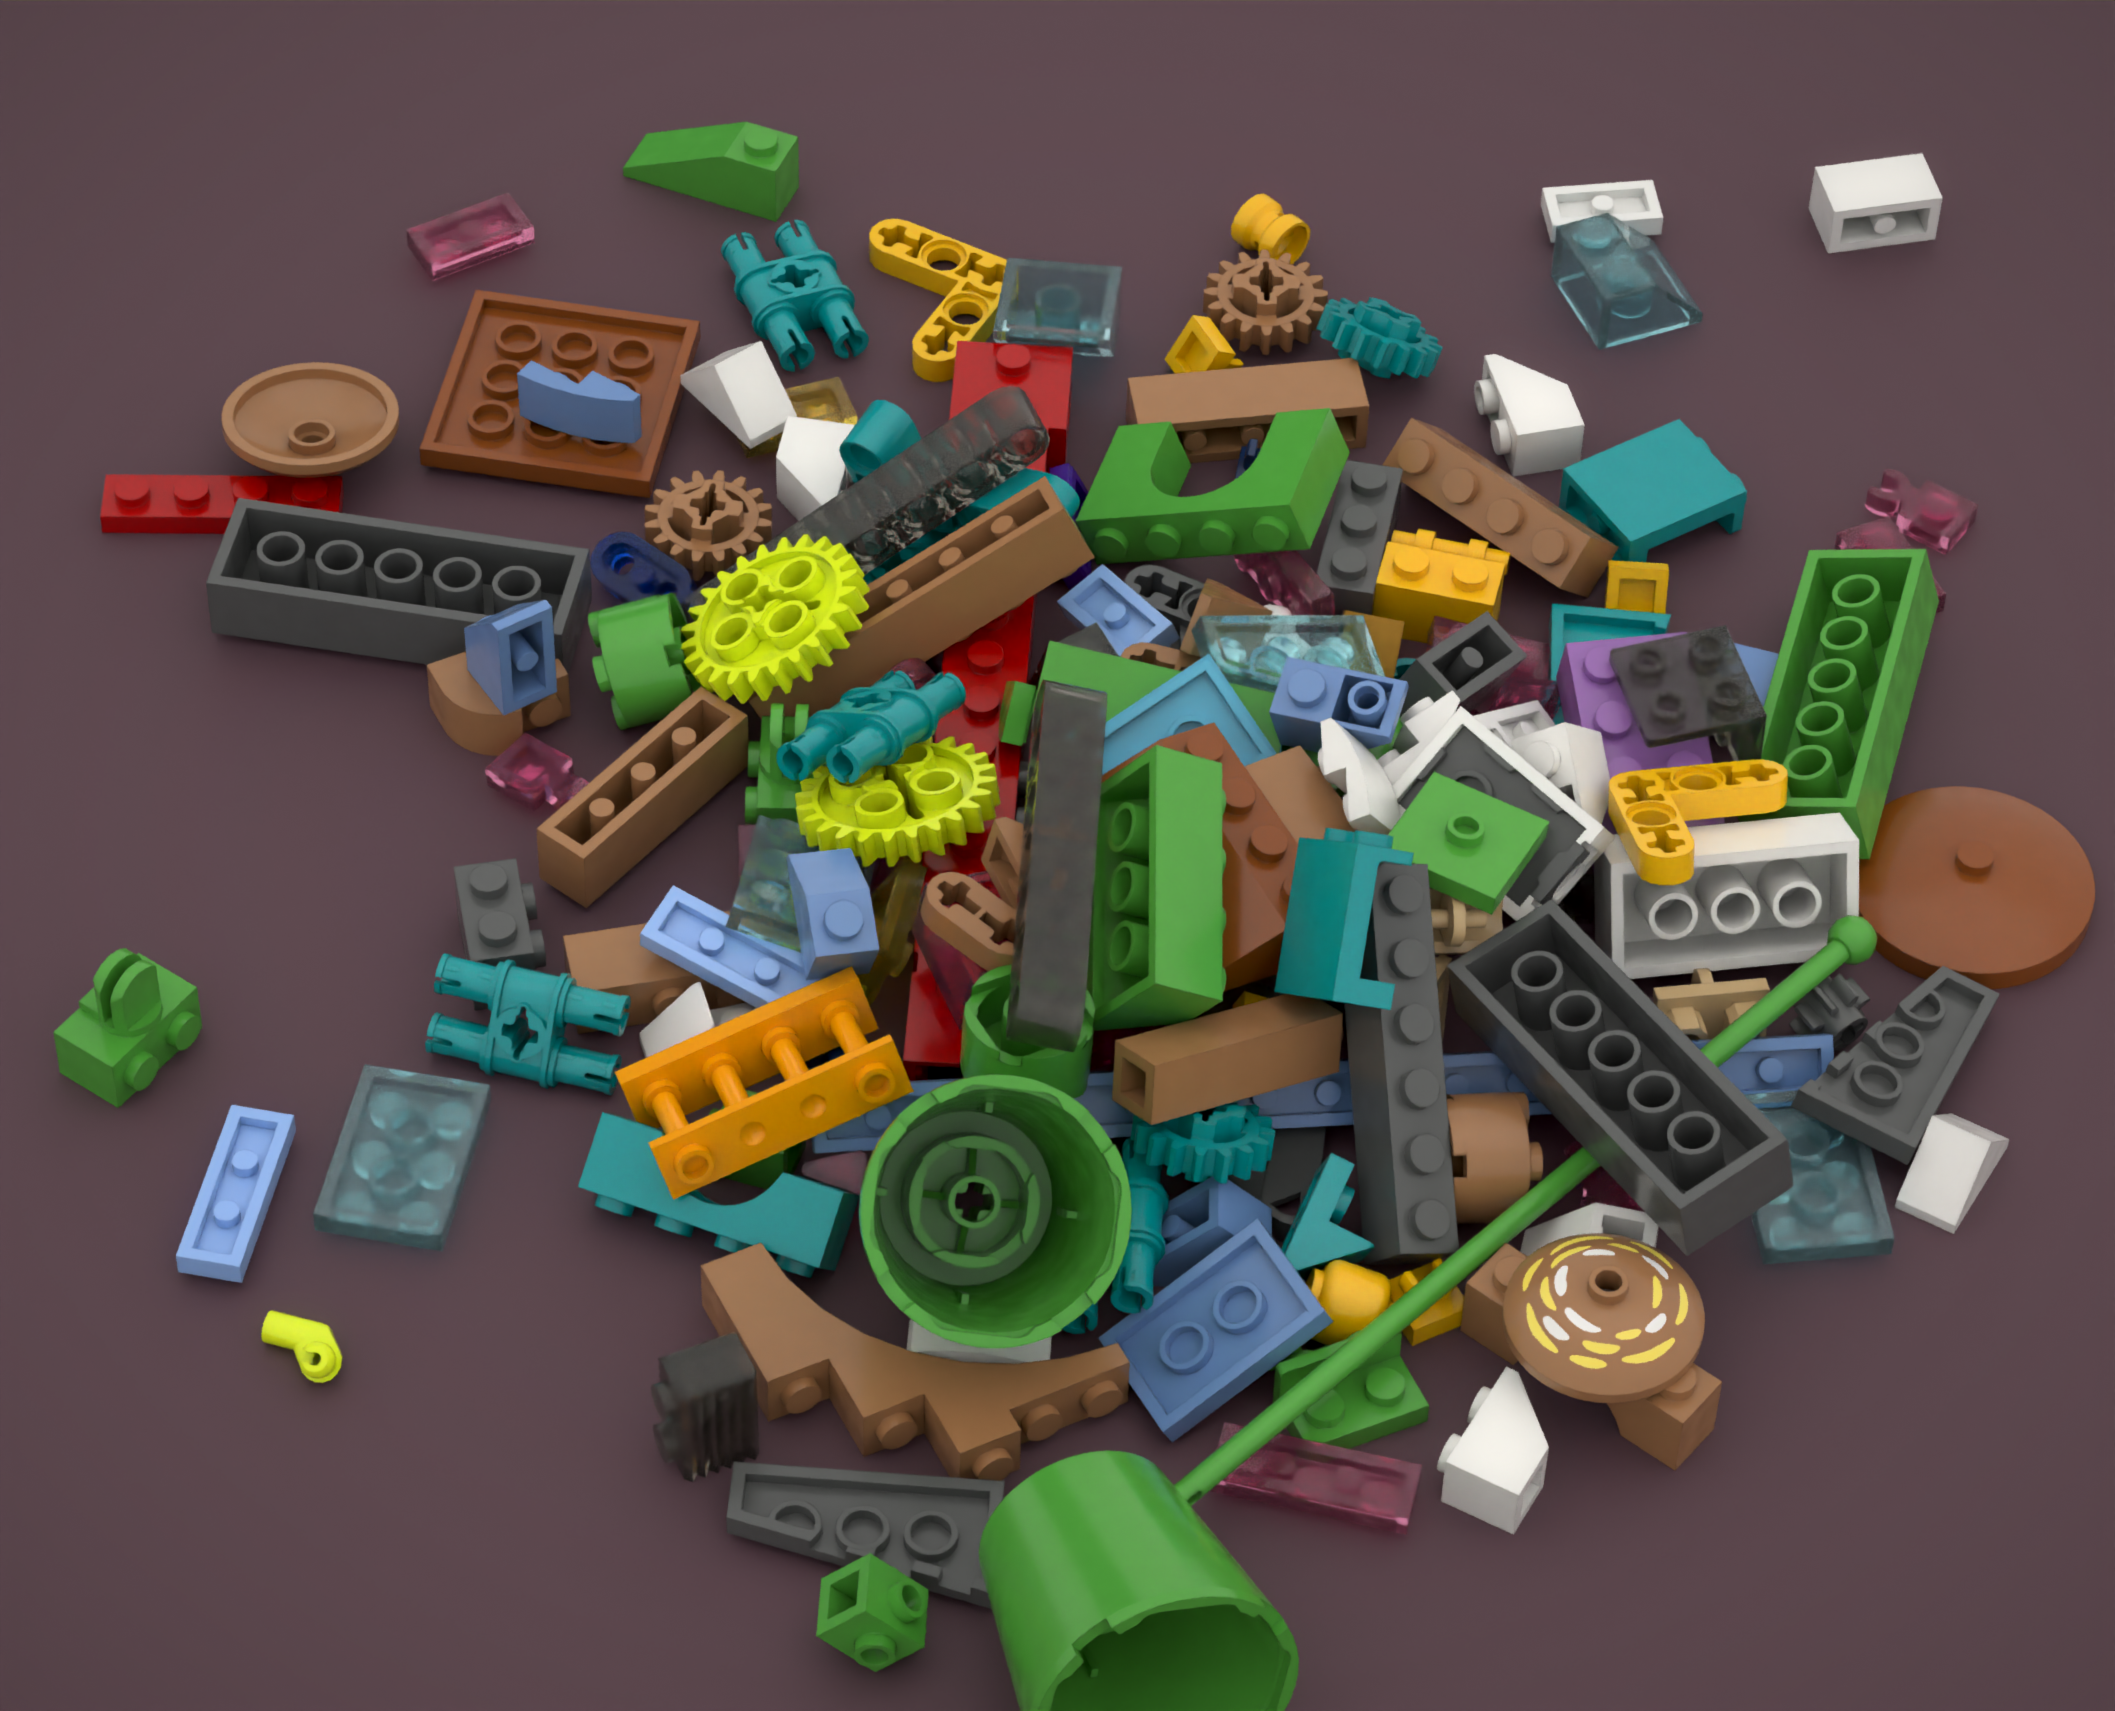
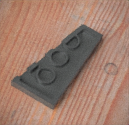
(1901, 1067)
(909, 1521)

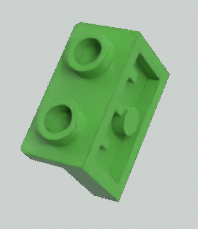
(1364, 1406)

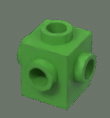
(872, 1612)

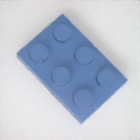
(1217, 1329)

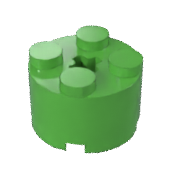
(642, 658)
(989, 1052)

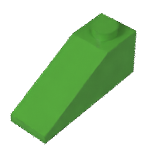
(722, 164)

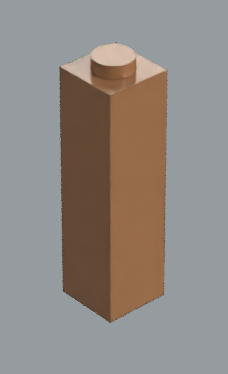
(1226, 1057)

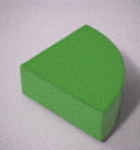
(1016, 712)

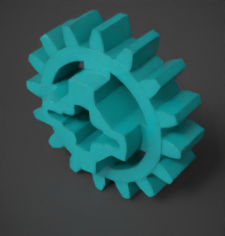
(1379, 337)
(1208, 1143)

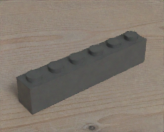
(1401, 1082)

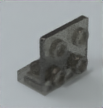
(1691, 690)

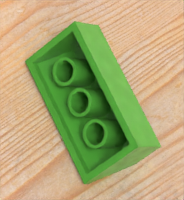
(1158, 892)

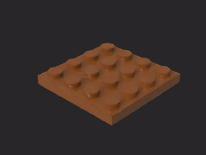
(477, 409)

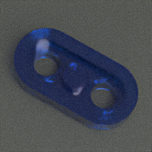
(650, 575)

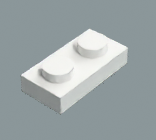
(1628, 201)

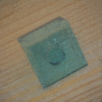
(1618, 282)
(1060, 306)

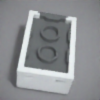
(1482, 761)

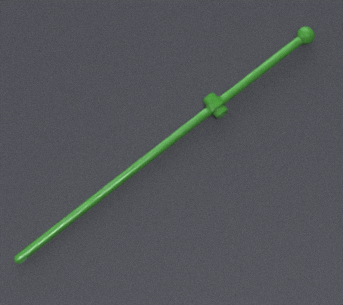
(1848, 942)

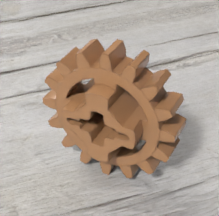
(1265, 301)
(708, 522)

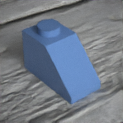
(514, 655)
(832, 913)
(1202, 1222)

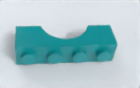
(792, 1218)

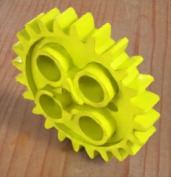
(774, 618)
(902, 807)

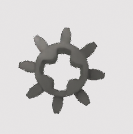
(1834, 1010)

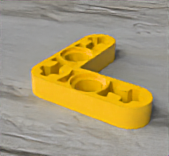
(970, 288)
(1654, 803)

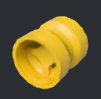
(1264, 227)

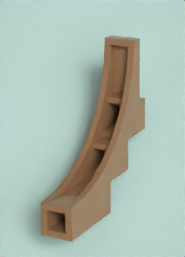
(888, 1394)

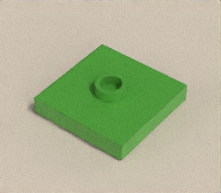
(1468, 841)

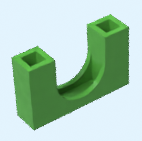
(1269, 508)

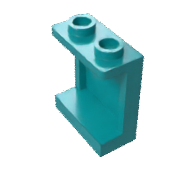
(1652, 491)
(1332, 916)

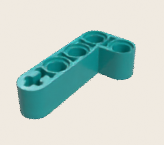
(889, 430)

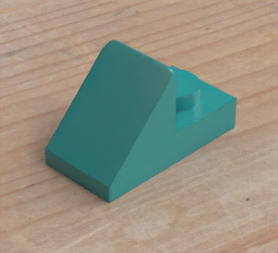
(1312, 1237)

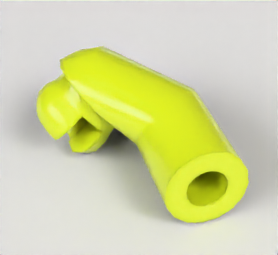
(311, 1341)

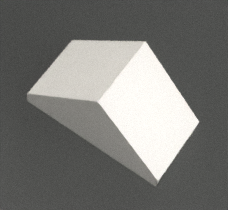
(742, 393)
(1949, 1170)

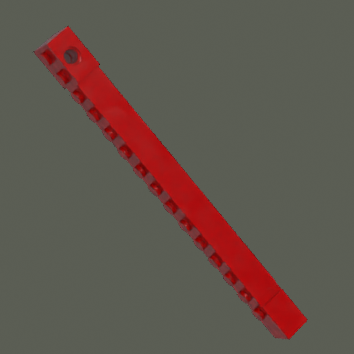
(983, 664)

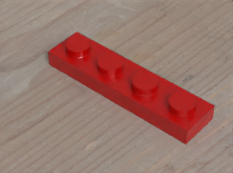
(203, 501)

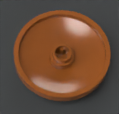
(1975, 887)

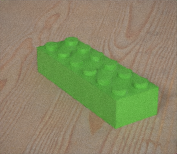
(1848, 682)

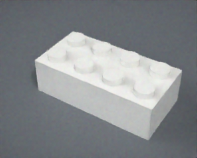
(1754, 898)

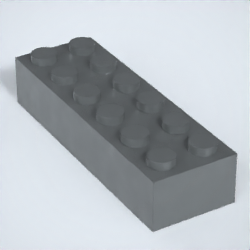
(383, 583)
(1621, 1077)

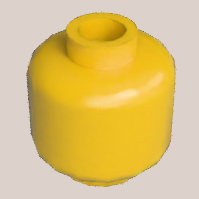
(1349, 1296)

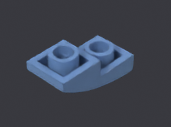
(589, 410)

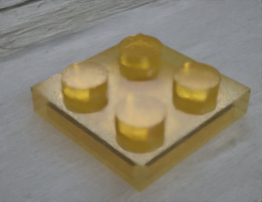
(894, 912)

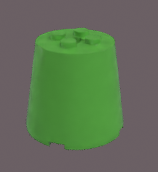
(1047, 1220)
(1127, 1597)

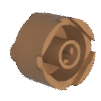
(1490, 1153)

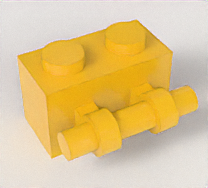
(1438, 578)

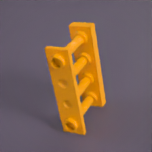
(752, 1049)

